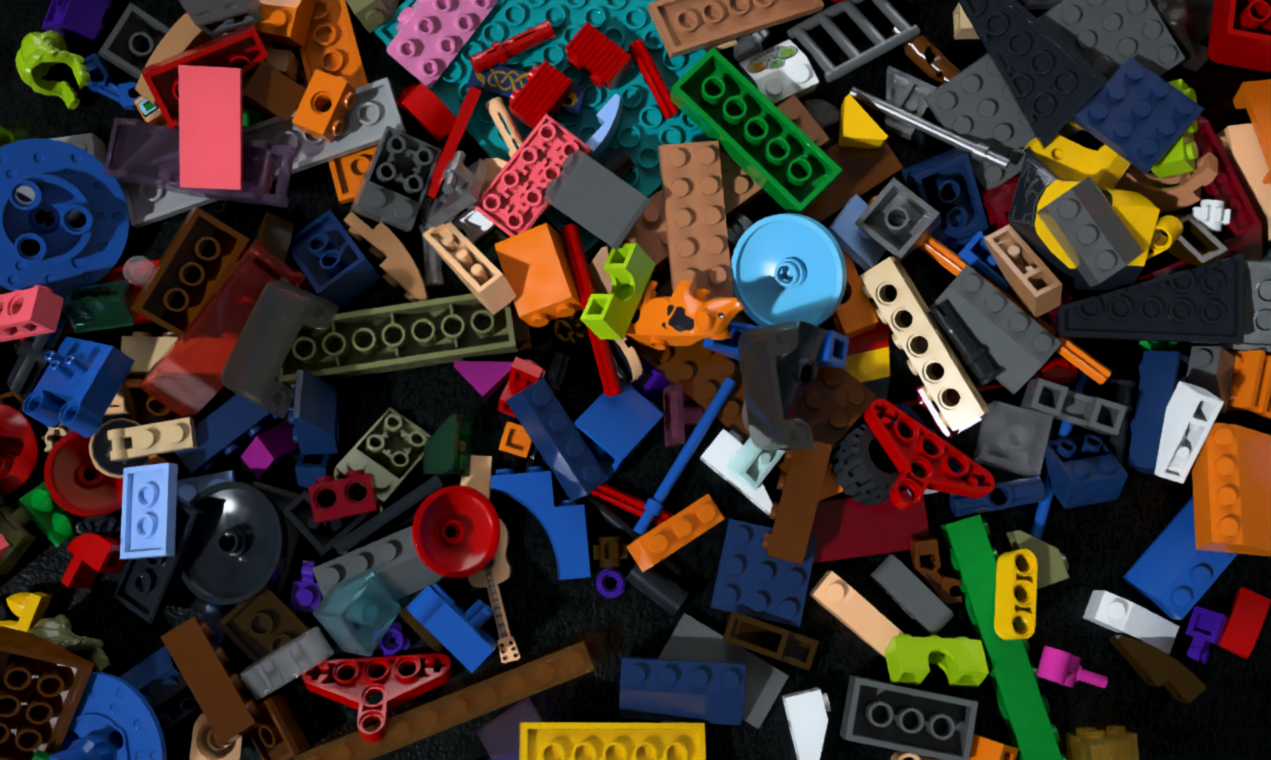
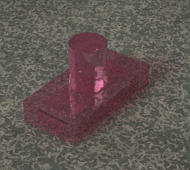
(677, 416)

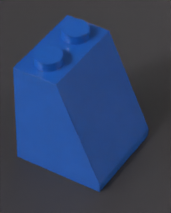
(617, 426)

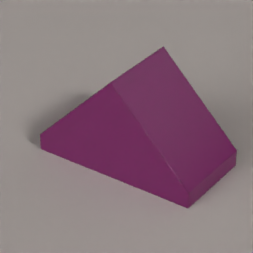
(484, 375)
(270, 449)

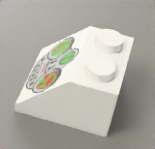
(780, 72)

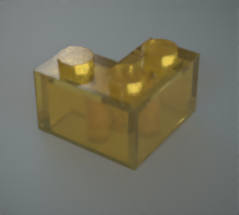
(1102, 745)

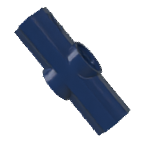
(1014, 494)

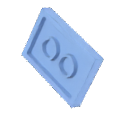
(149, 511)

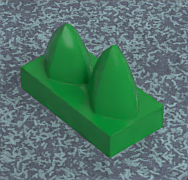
(48, 515)

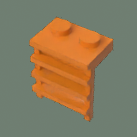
(1251, 383)

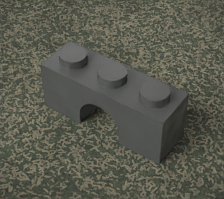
(1073, 407)

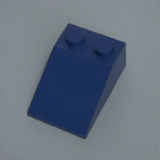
(952, 190)
(332, 260)

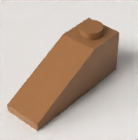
(1024, 271)

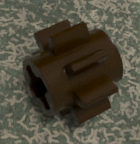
(571, 327)
(610, 552)

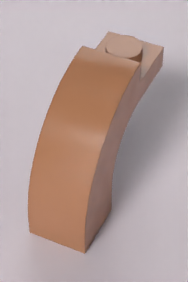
(1173, 191)

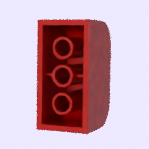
(1241, 34)

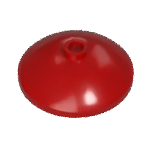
(69, 487)
(473, 527)

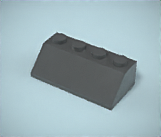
(1004, 330)
(390, 558)

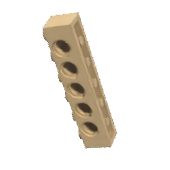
(939, 349)

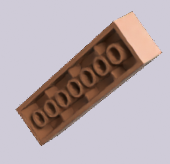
(738, 190)

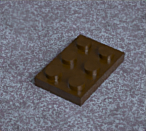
(262, 625)

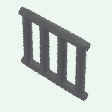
(857, 58)

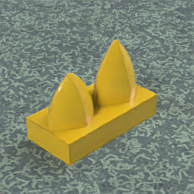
(28, 607)

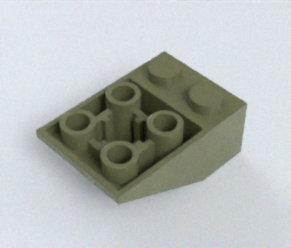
(390, 452)

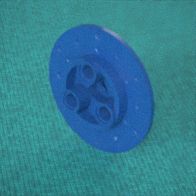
(63, 182)
(112, 724)

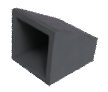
(596, 198)

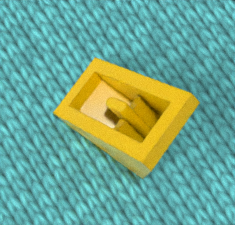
(858, 128)

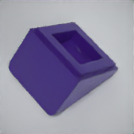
(650, 383)

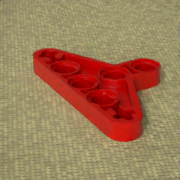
(935, 467)
(392, 685)

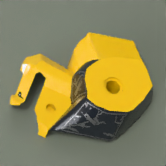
(1056, 170)

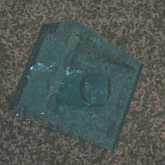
(358, 613)

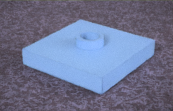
(852, 239)

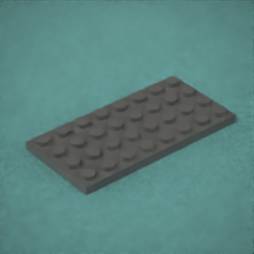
(1102, 31)

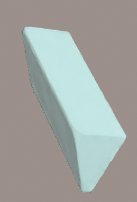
(753, 464)

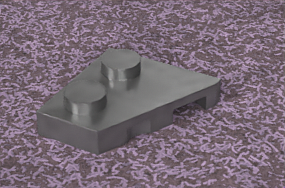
(908, 95)

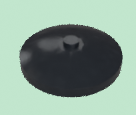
(237, 544)

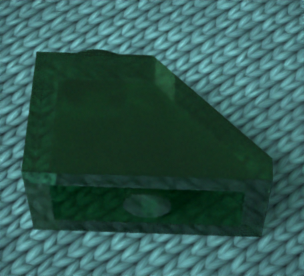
(450, 448)

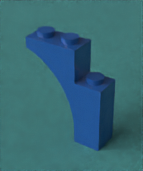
(830, 355)
(563, 523)

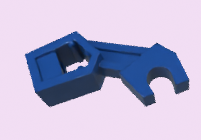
(107, 87)

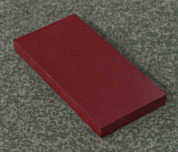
(857, 530)

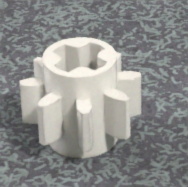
(1212, 214)

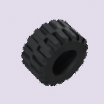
(863, 467)

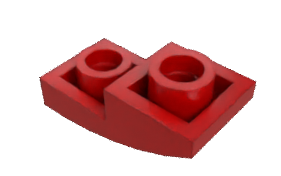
(1244, 622)

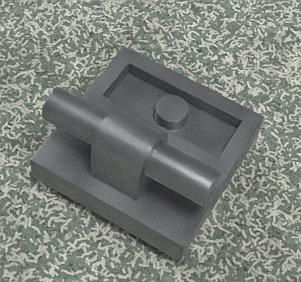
(459, 189)

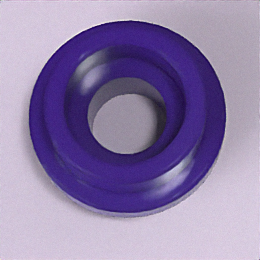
(611, 572)

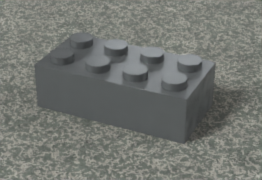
(908, 719)

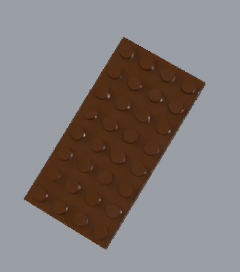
(826, 405)

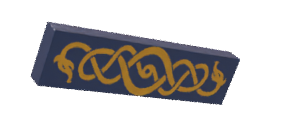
(503, 81)

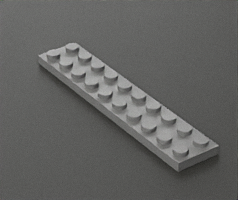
(362, 128)

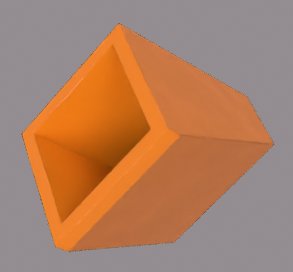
(539, 275)

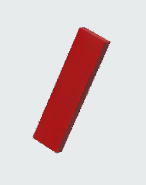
(453, 140)

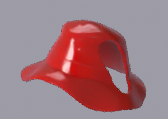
(16, 470)

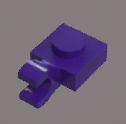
(306, 592)
(1204, 628)

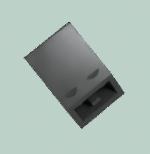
(222, 15)
(396, 180)

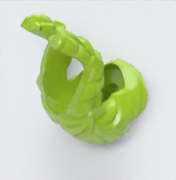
(39, 54)

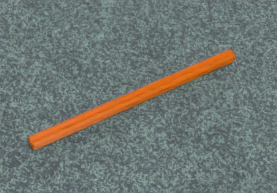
(1067, 349)

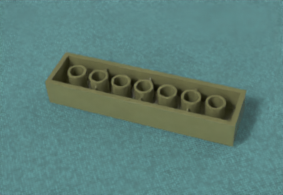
(400, 339)

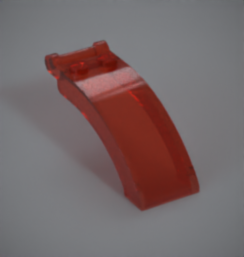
(193, 365)

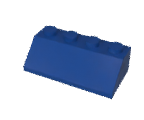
(1172, 570)

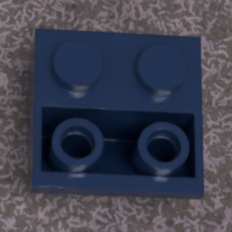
(315, 414)
(1083, 470)
(162, 687)

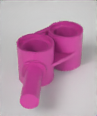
(1066, 669)

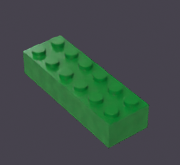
(754, 133)

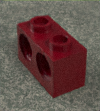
(345, 504)

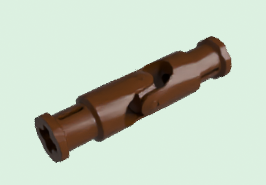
(919, 48)

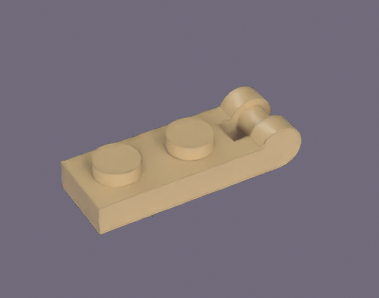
(153, 439)

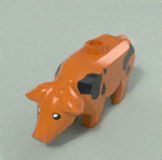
(682, 317)

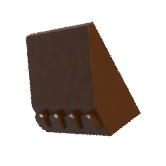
(37, 693)

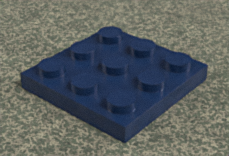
(1138, 115)
(759, 584)

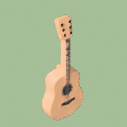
(490, 576)

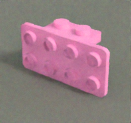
(434, 34)

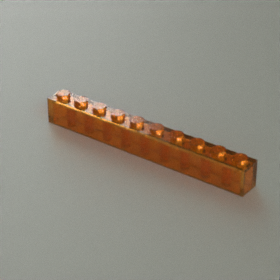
(460, 705)

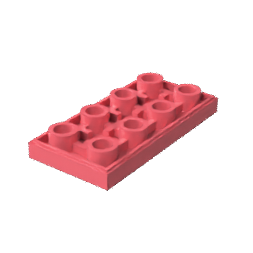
(211, 127)
(517, 193)

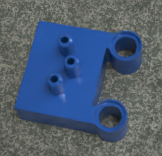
(78, 385)
(454, 626)

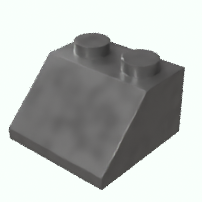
(899, 220)

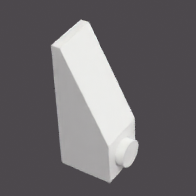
(1185, 430)
(720, 454)
(1130, 620)
(807, 721)

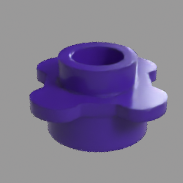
(402, 642)

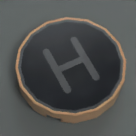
(626, 360)
(100, 447)

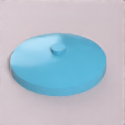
(788, 271)

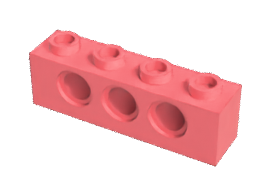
(29, 313)

